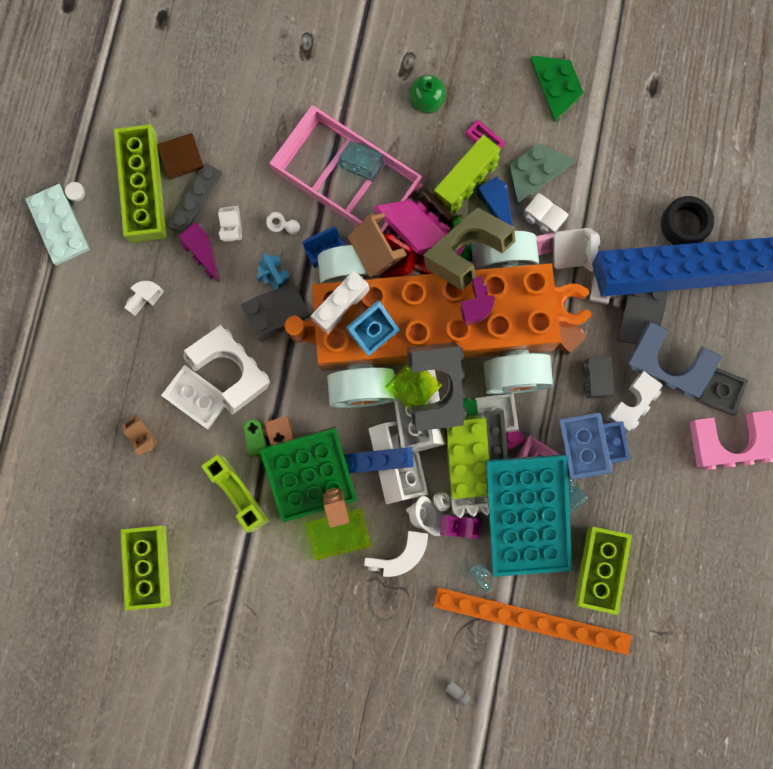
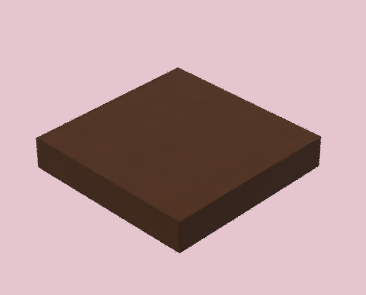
(180, 156)

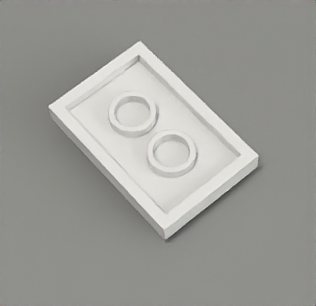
(195, 397)

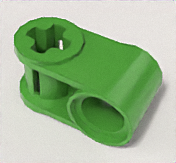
(254, 441)

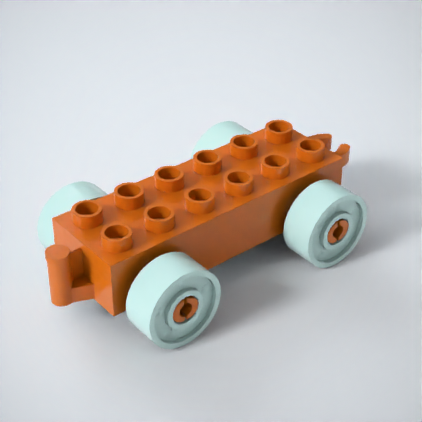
(429, 312)

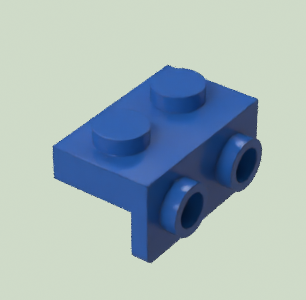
(321, 242)

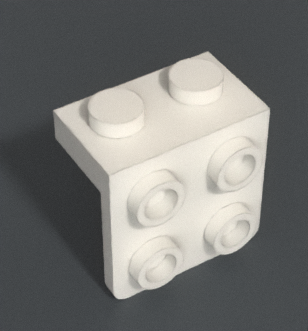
(575, 248)

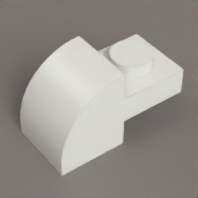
(144, 292)

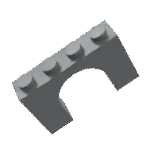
(450, 409)

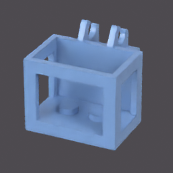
(593, 445)

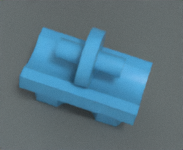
(268, 271)

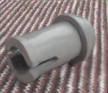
(457, 693)

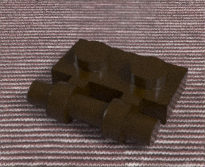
(436, 207)

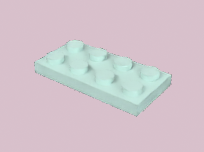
(57, 224)

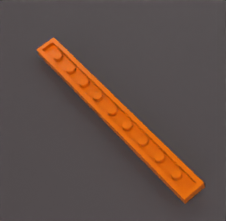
(532, 620)

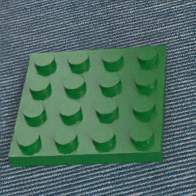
(304, 470)

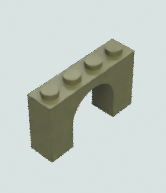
(476, 227)

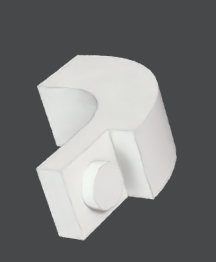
(406, 561)

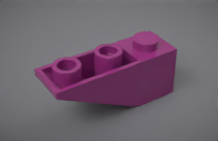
(199, 243)

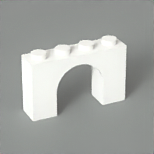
(220, 344)

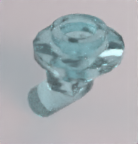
(481, 572)

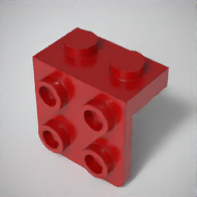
(406, 264)

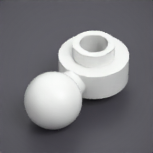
(291, 226)

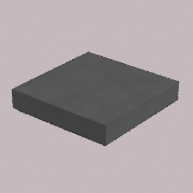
(724, 392)

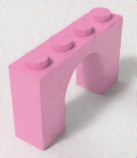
(711, 453)

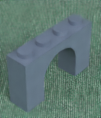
(691, 380)

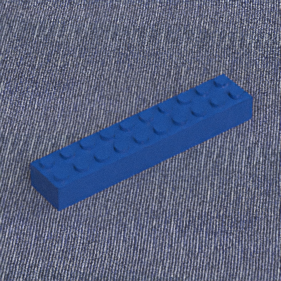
(684, 266)

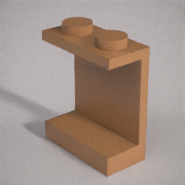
(373, 247)

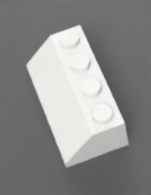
(402, 482)

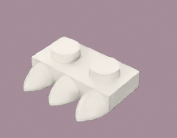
(470, 505)

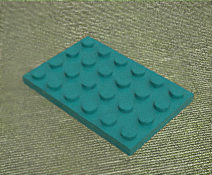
(529, 515)

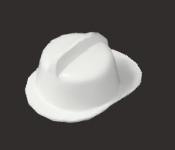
(425, 515)

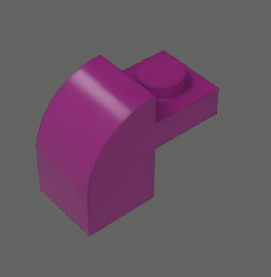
(477, 309)
(460, 527)

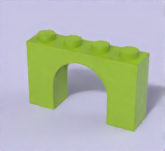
(249, 512)

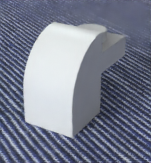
(230, 224)

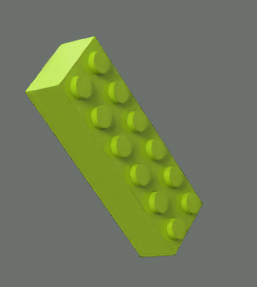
(140, 183)

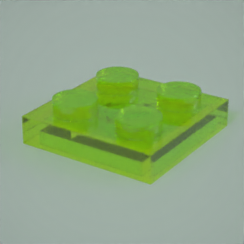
(413, 387)

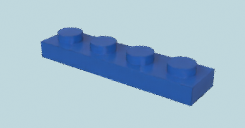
(379, 460)

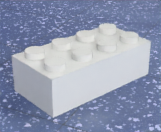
(418, 439)

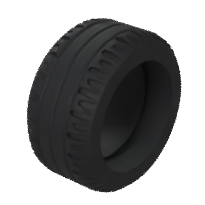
(694, 205)

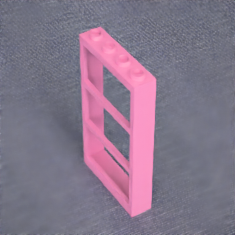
(300, 135)

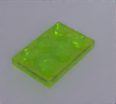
(340, 539)

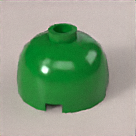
(427, 94)

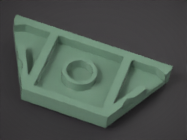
(536, 170)

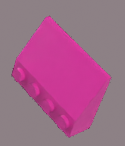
(415, 224)

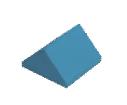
(372, 328)

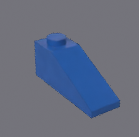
(495, 199)

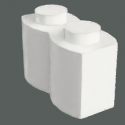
(545, 214)

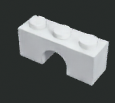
(344, 296)
(645, 390)

